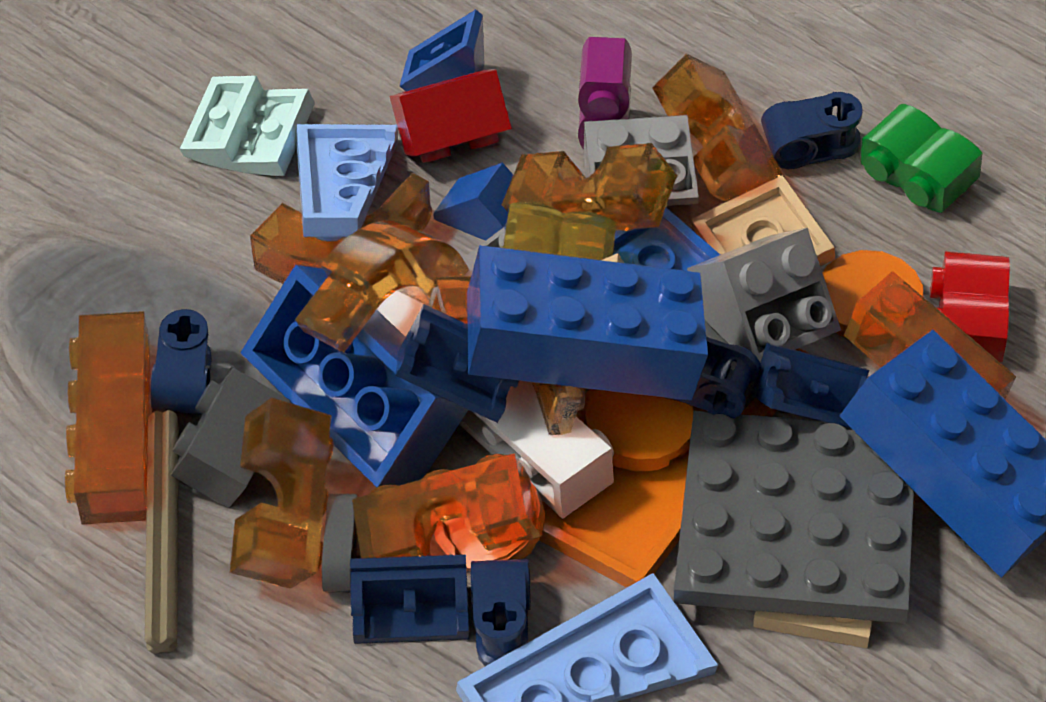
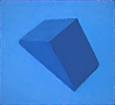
(447, 54)
(476, 202)

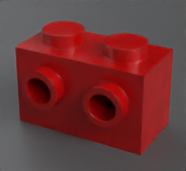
(451, 114)

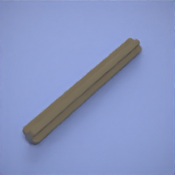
(161, 534)

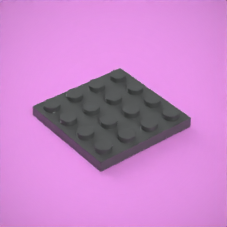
(792, 521)

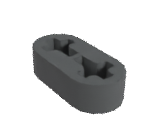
(339, 543)

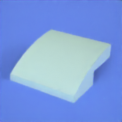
(247, 126)

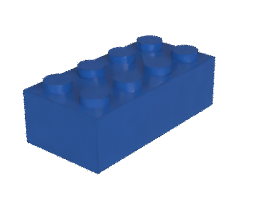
(585, 323)
(376, 418)
(957, 448)

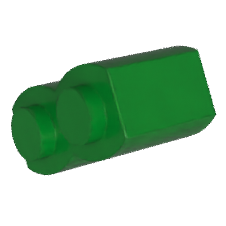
(921, 158)

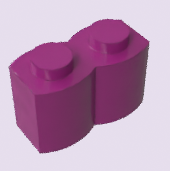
(604, 81)

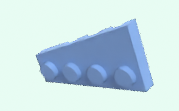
(340, 175)
(601, 655)

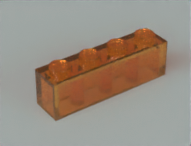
(111, 418)

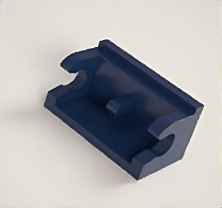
(437, 361)
(807, 384)
(409, 599)

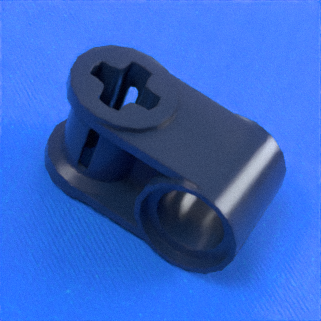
(809, 133)
(181, 363)
(719, 378)
(500, 606)

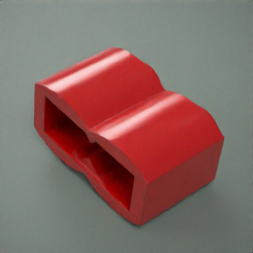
(975, 297)

